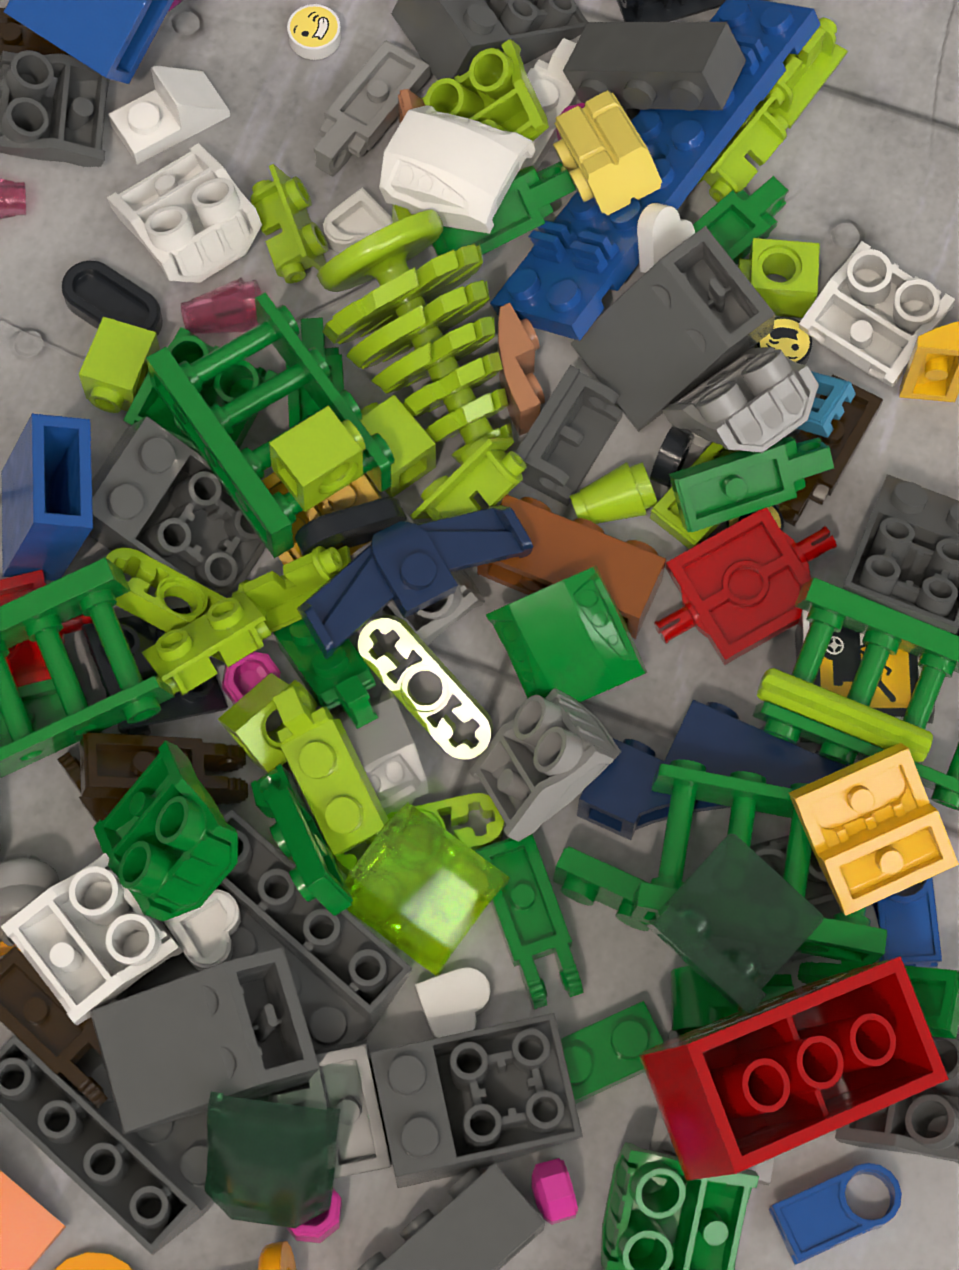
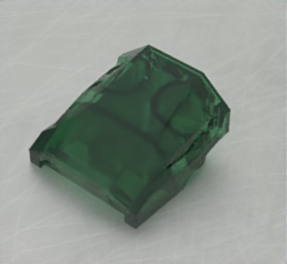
(270, 1160)

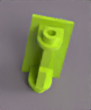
(806, 72)
(756, 137)
(285, 206)
(484, 471)
(282, 595)
(229, 627)

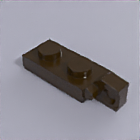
(843, 443)

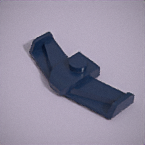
(411, 568)

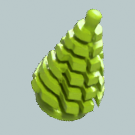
(414, 311)

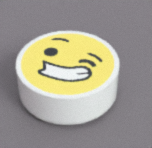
(314, 31)

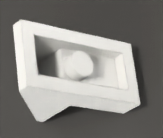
(171, 113)

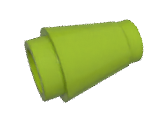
(616, 495)

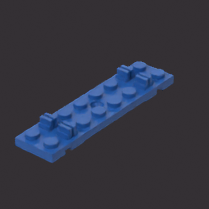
(593, 252)

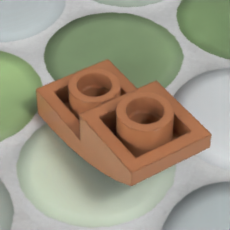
(517, 354)

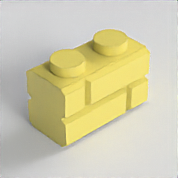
(605, 154)

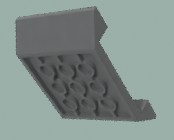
(158, 1174)

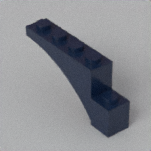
(708, 735)

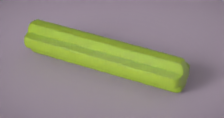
(842, 713)

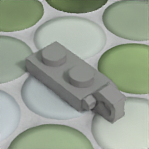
(367, 106)

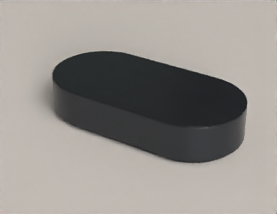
(99, 291)
(350, 526)

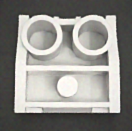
(451, 167)
(189, 217)
(868, 314)
(89, 939)

